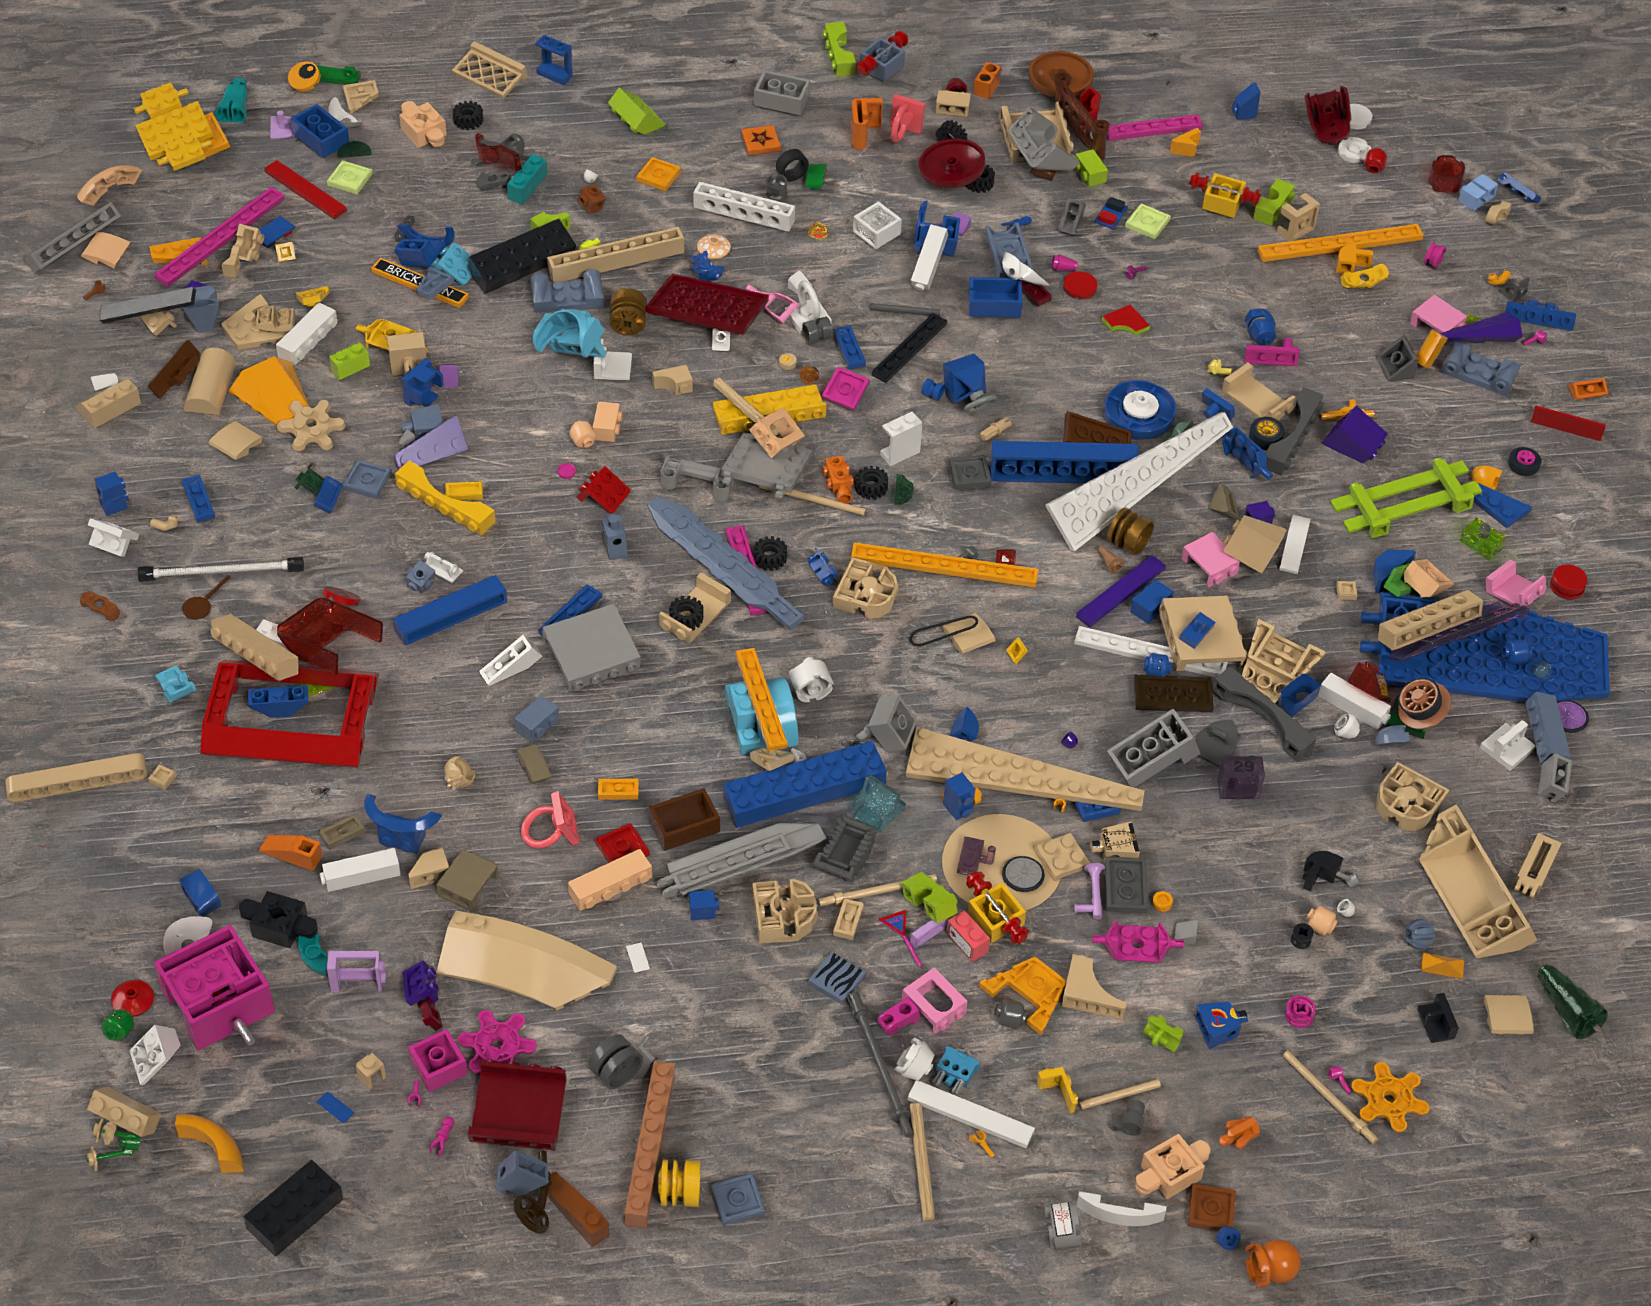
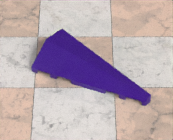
(1496, 328)

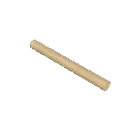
(1119, 1094)

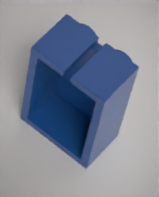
(995, 297)

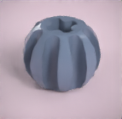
(1420, 934)

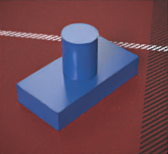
(1216, 405)
(1197, 630)

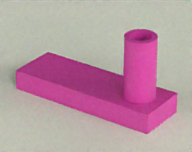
(1273, 355)

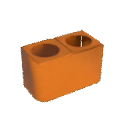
(981, 88)

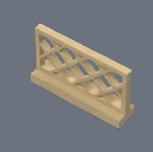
(497, 62)

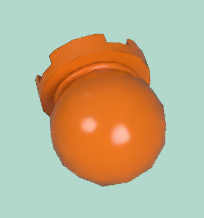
(1273, 1262)

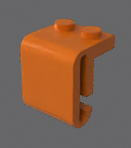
(864, 114)

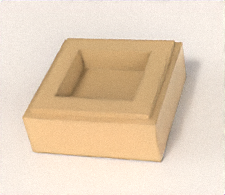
(1346, 590)
(162, 777)

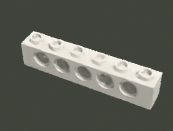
(744, 206)

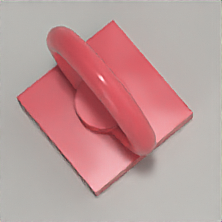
(906, 115)
(563, 820)

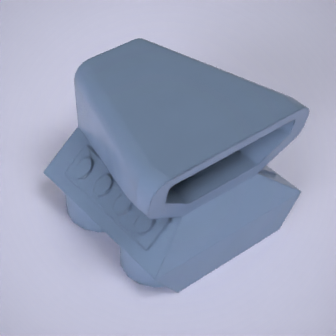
(204, 311)

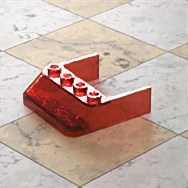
(320, 624)

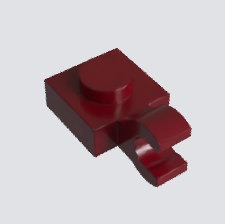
(430, 1015)

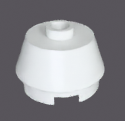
(915, 1060)

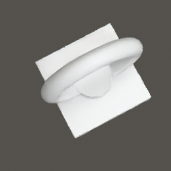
(808, 309)

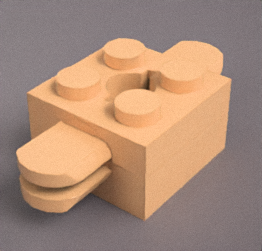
(422, 124)
(1165, 1160)

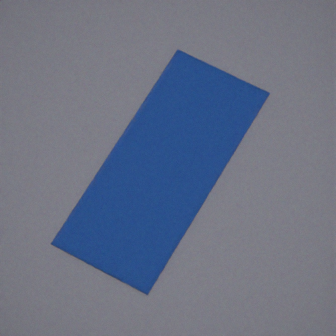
(335, 1107)

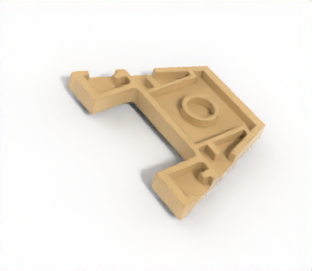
(242, 327)

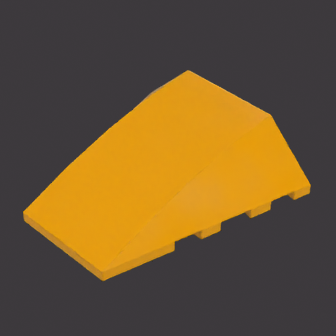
(270, 389)

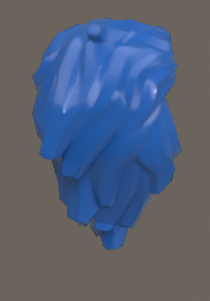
(704, 268)

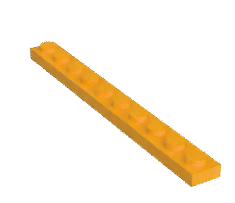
(1334, 243)
(946, 565)

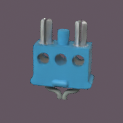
(956, 1068)

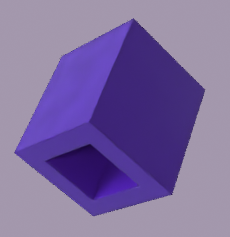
(1260, 511)

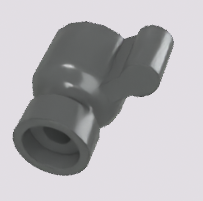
(1132, 1121)

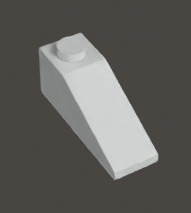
(511, 661)

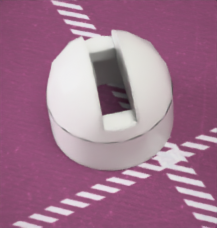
(590, 176)
(1346, 908)

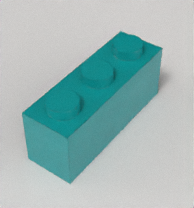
(527, 179)

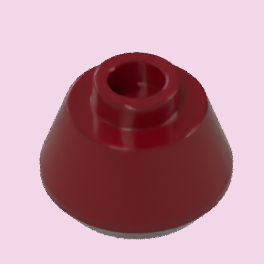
(956, 85)

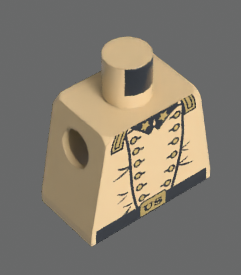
(1117, 842)

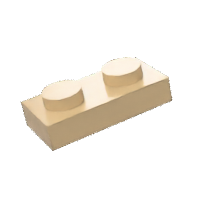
(848, 919)

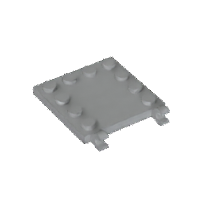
(753, 465)

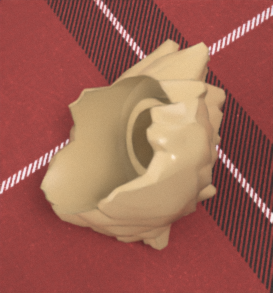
(458, 773)

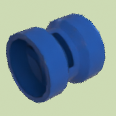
(932, 389)

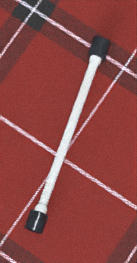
(149, 573)

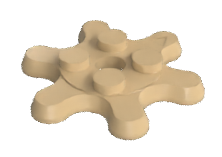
(315, 434)

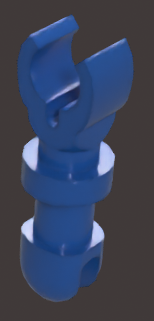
(1023, 221)

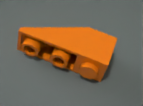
(293, 849)

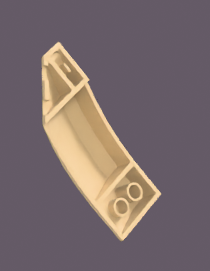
(1473, 888)
(520, 960)

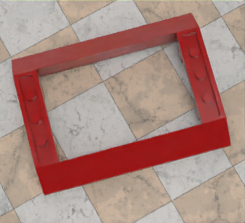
(287, 746)

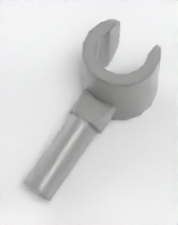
(1350, 879)

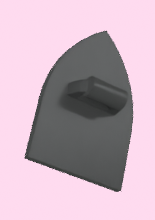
(1217, 741)

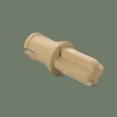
(995, 429)

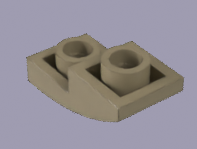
(534, 763)

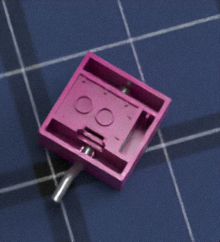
(196, 982)

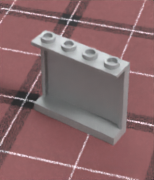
(592, 647)

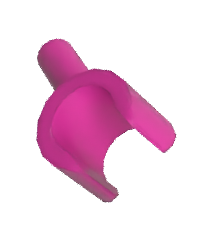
(1540, 336)
(1337, 1073)
(415, 1095)

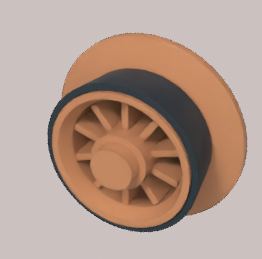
(1423, 703)

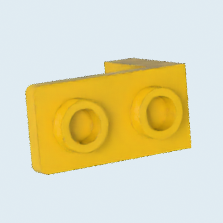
(1057, 1077)

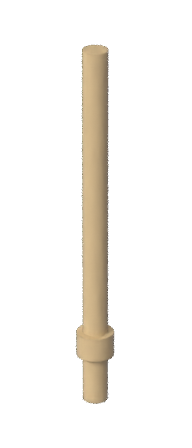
(821, 500)
(838, 897)
(1358, 1124)

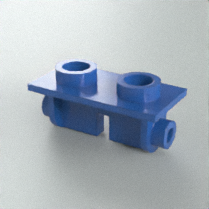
(820, 561)

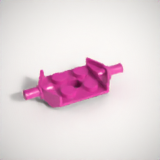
(1153, 939)

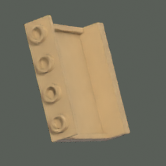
(1056, 116)
(1219, 645)

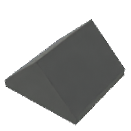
(1399, 360)

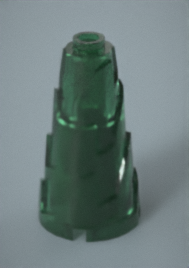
(1574, 1005)

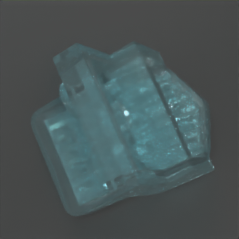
(877, 804)

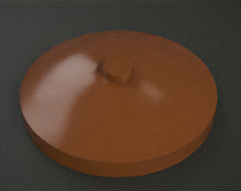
(1045, 66)

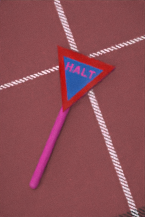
(898, 923)

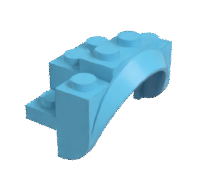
(579, 335)

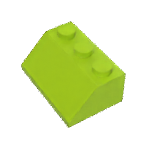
(635, 112)

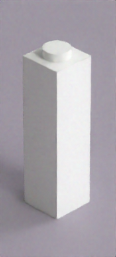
(929, 258)
(1354, 701)
(360, 870)

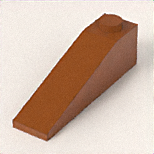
(578, 1210)

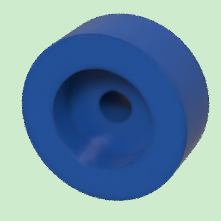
(1228, 1237)

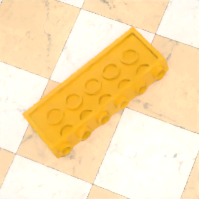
(799, 402)

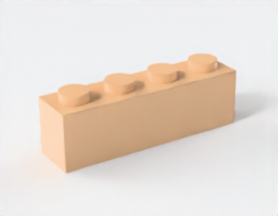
(610, 880)

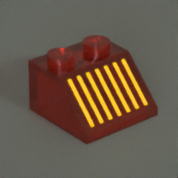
(1370, 680)

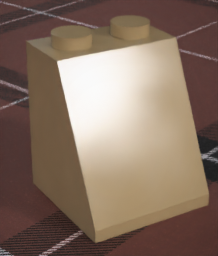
(1253, 542)

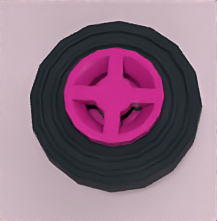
(1524, 461)

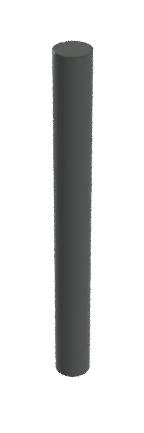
(904, 309)

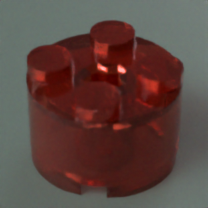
(1446, 174)

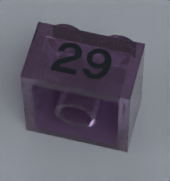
(1241, 777)

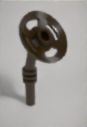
(533, 1208)

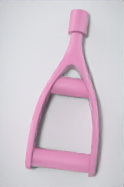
(793, 304)

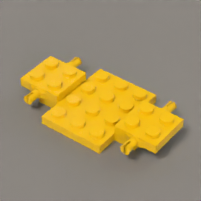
(173, 128)

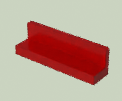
(1568, 423)

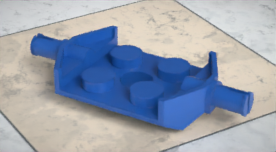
(1246, 451)

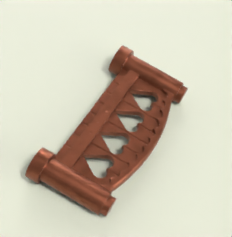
(1098, 128)

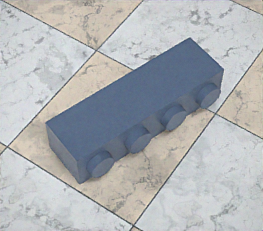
(1547, 726)

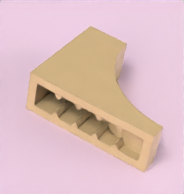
(1086, 994)

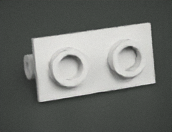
(442, 567)

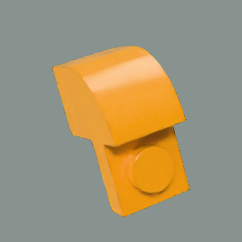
(1351, 257)

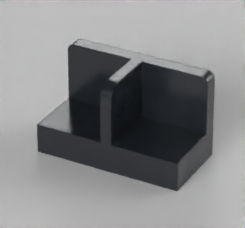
(1438, 1019)

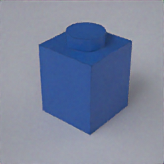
(703, 905)

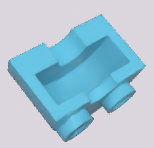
(175, 684)

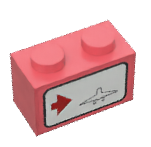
(968, 936)

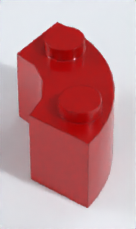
(1091, 101)

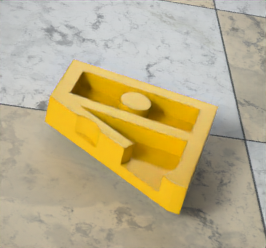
(312, 296)

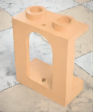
(786, 427)

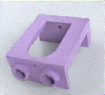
(336, 973)

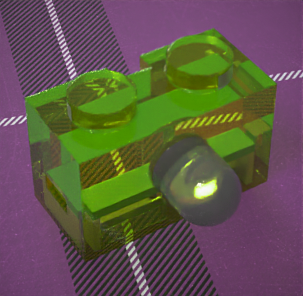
(1483, 538)

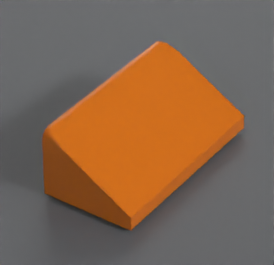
(1588, 388)

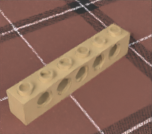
(1430, 620)

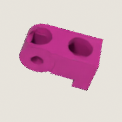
(899, 1016)

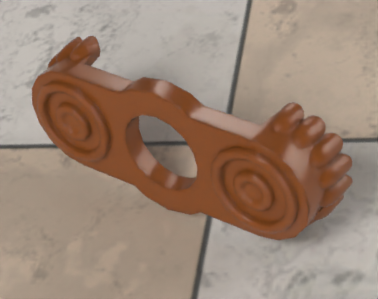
(109, 609)

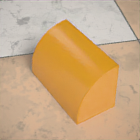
(1431, 348)

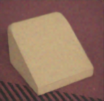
(231, 266)

